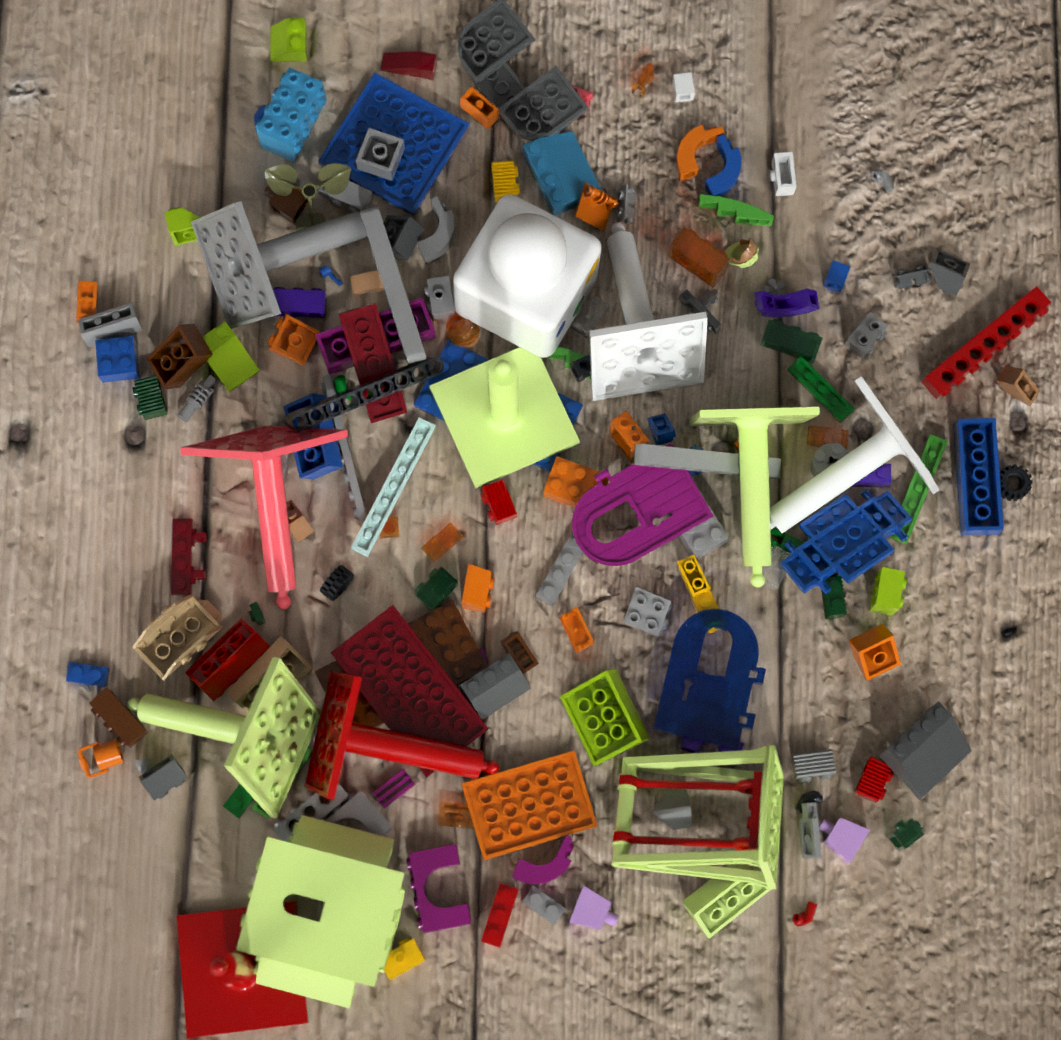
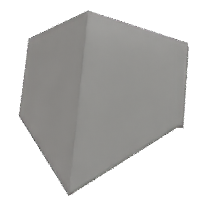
(674, 809)

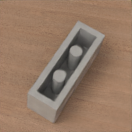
(110, 324)

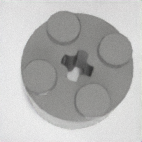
(827, 453)

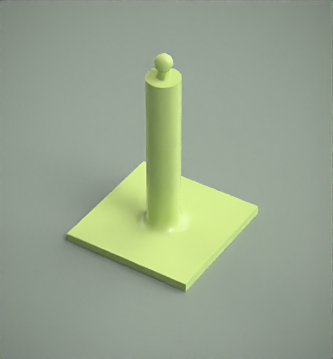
(504, 415)
(754, 473)
(265, 742)

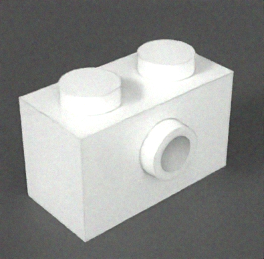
(783, 174)

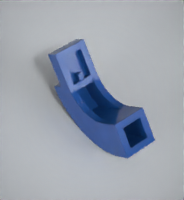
(725, 181)

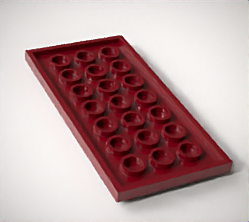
(407, 683)

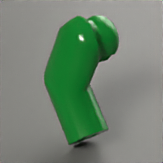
(340, 385)

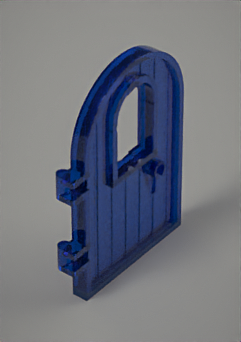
(712, 701)

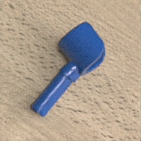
(325, 271)

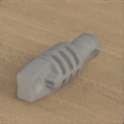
(197, 398)

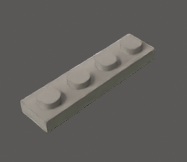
(560, 572)

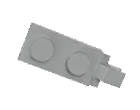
(810, 831)

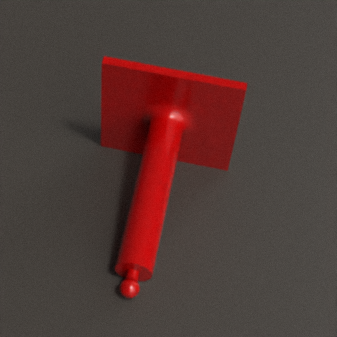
(339, 735)
(221, 981)

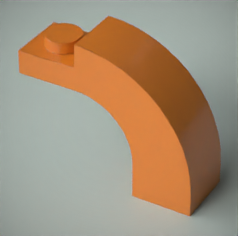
(691, 142)

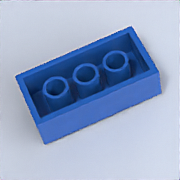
(320, 459)

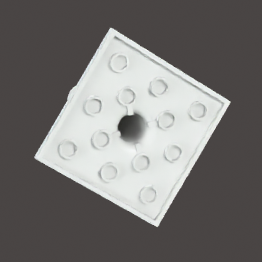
(645, 351)
(849, 469)

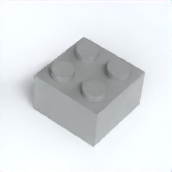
(380, 154)

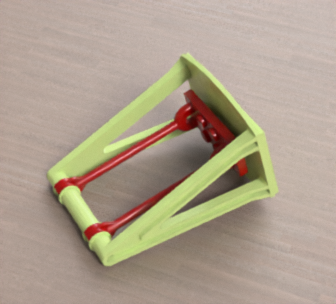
(764, 824)

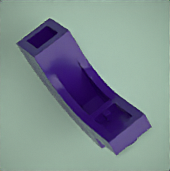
(786, 304)

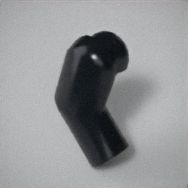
(813, 796)

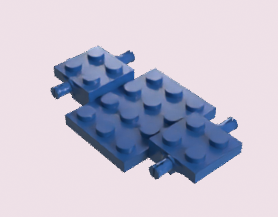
(845, 540)

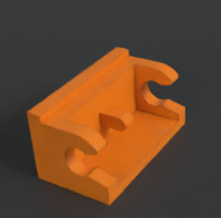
(86, 299)
(576, 630)

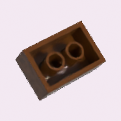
(179, 356)

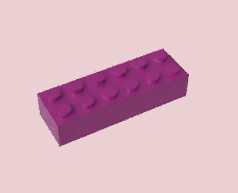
(335, 347)

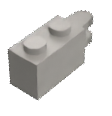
(353, 198)

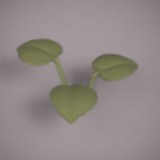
(332, 176)

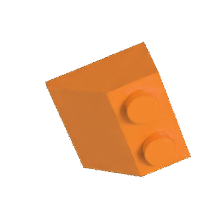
(477, 588)
(875, 651)

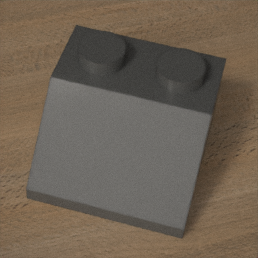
(403, 235)

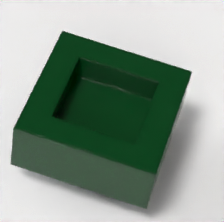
(256, 614)

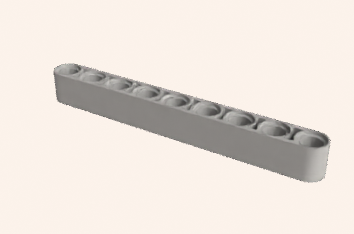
(393, 285)
(695, 460)

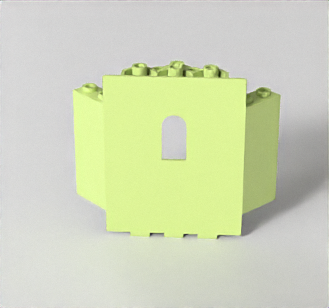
(357, 920)

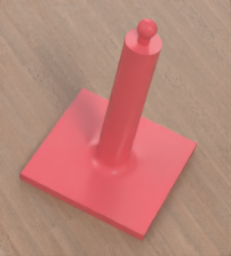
(265, 447)

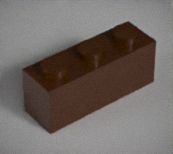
(118, 718)

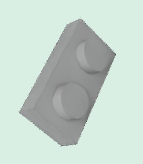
(543, 905)

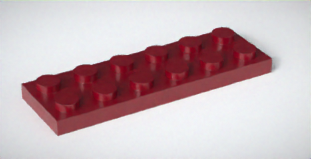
(371, 358)

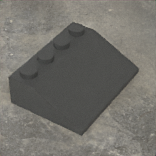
(927, 750)

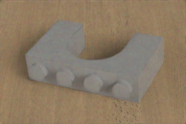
(361, 810)

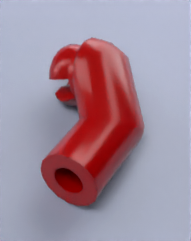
(805, 917)

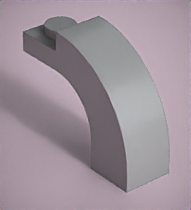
(439, 243)

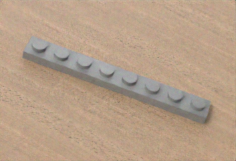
(350, 475)

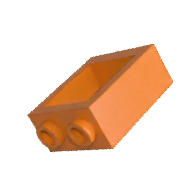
(624, 436)

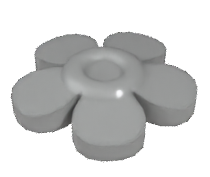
(774, 288)
(708, 297)

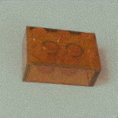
(699, 256)

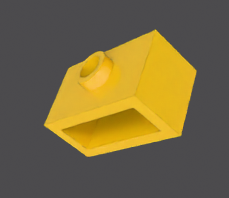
(403, 958)

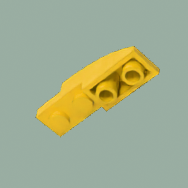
(697, 585)

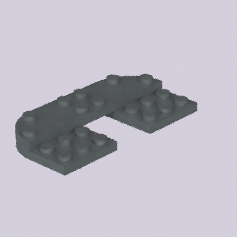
(530, 111)

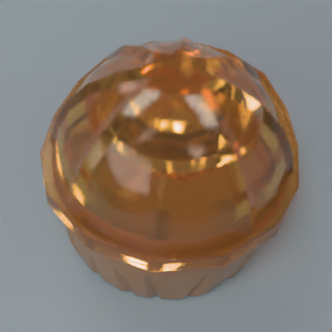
(463, 332)

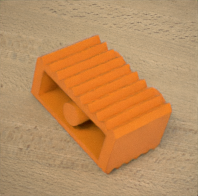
(479, 107)

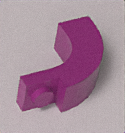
(542, 874)

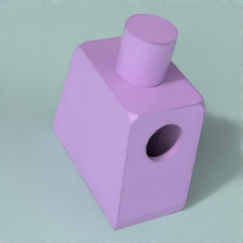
(843, 837)
(592, 910)

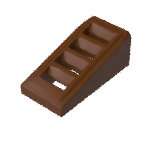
(515, 635)

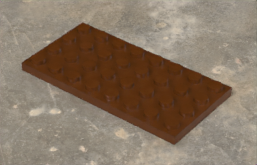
(448, 642)

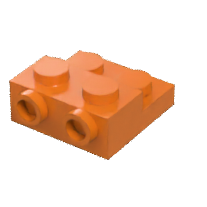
(292, 339)

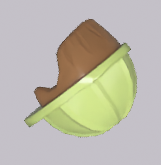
(743, 253)

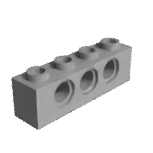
(283, 828)

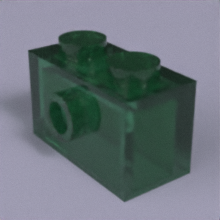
(905, 834)

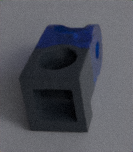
(581, 368)

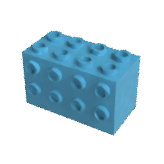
(291, 114)

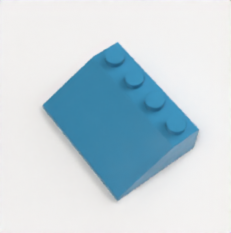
(559, 170)

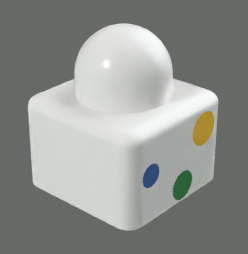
(526, 275)

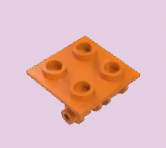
(595, 206)

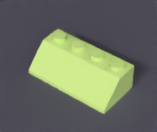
(722, 901)

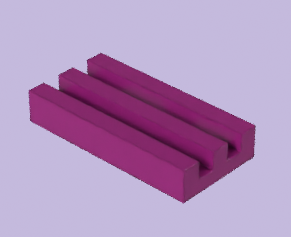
(388, 783)

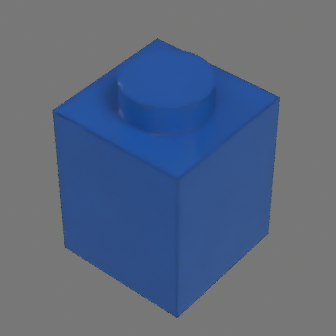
(836, 276)

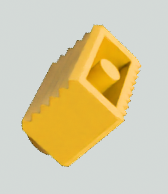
(504, 179)

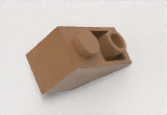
(297, 523)

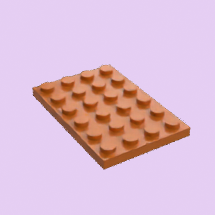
(529, 805)

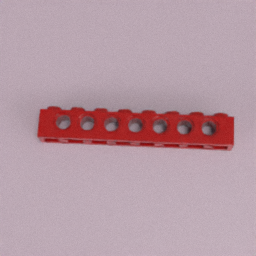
(1034, 299)

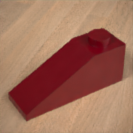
(410, 63)

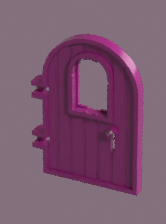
(652, 495)

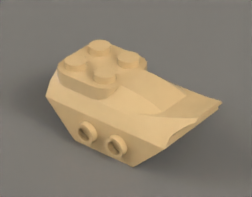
(177, 634)

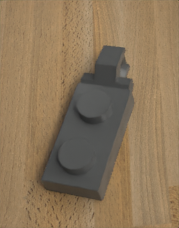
(688, 299)

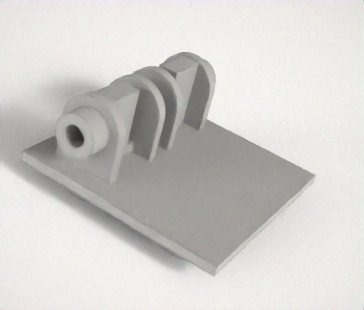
(647, 611)

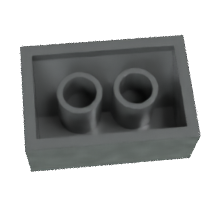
(495, 686)

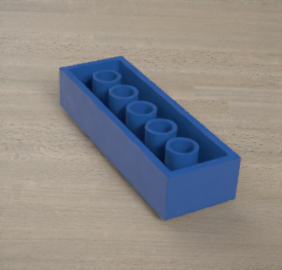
(978, 476)

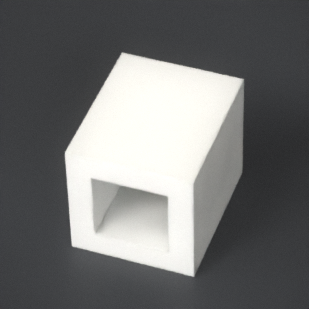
(683, 86)

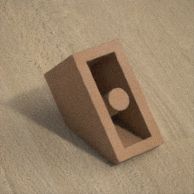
(1018, 384)

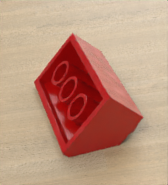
(227, 659)

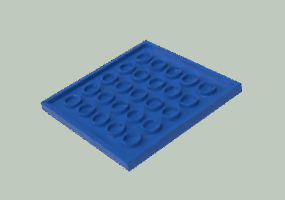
(428, 138)

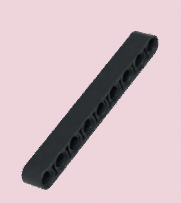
(356, 393)

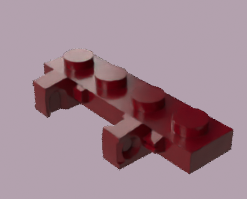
(182, 571)

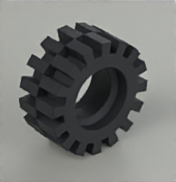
(1024, 478)
(337, 582)

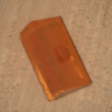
(455, 815)

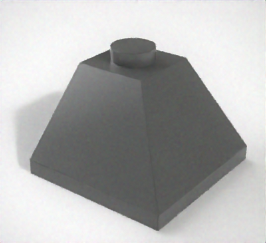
(948, 271)

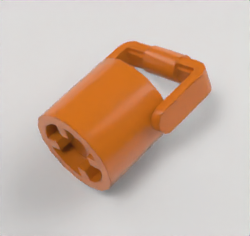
(106, 755)

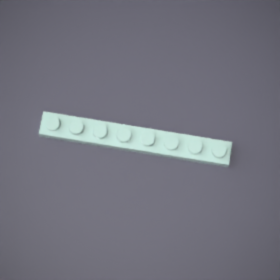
(393, 487)

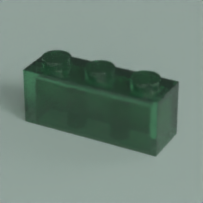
(791, 340)

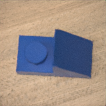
(661, 429)

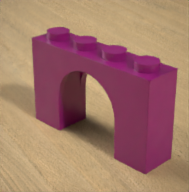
(422, 865)

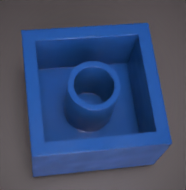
(117, 359)

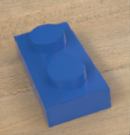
(87, 674)

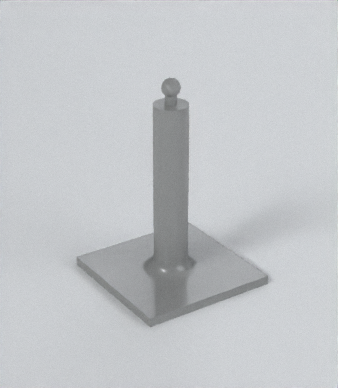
(241, 265)

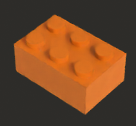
(570, 482)

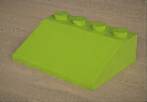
(604, 717)

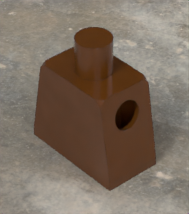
(289, 206)

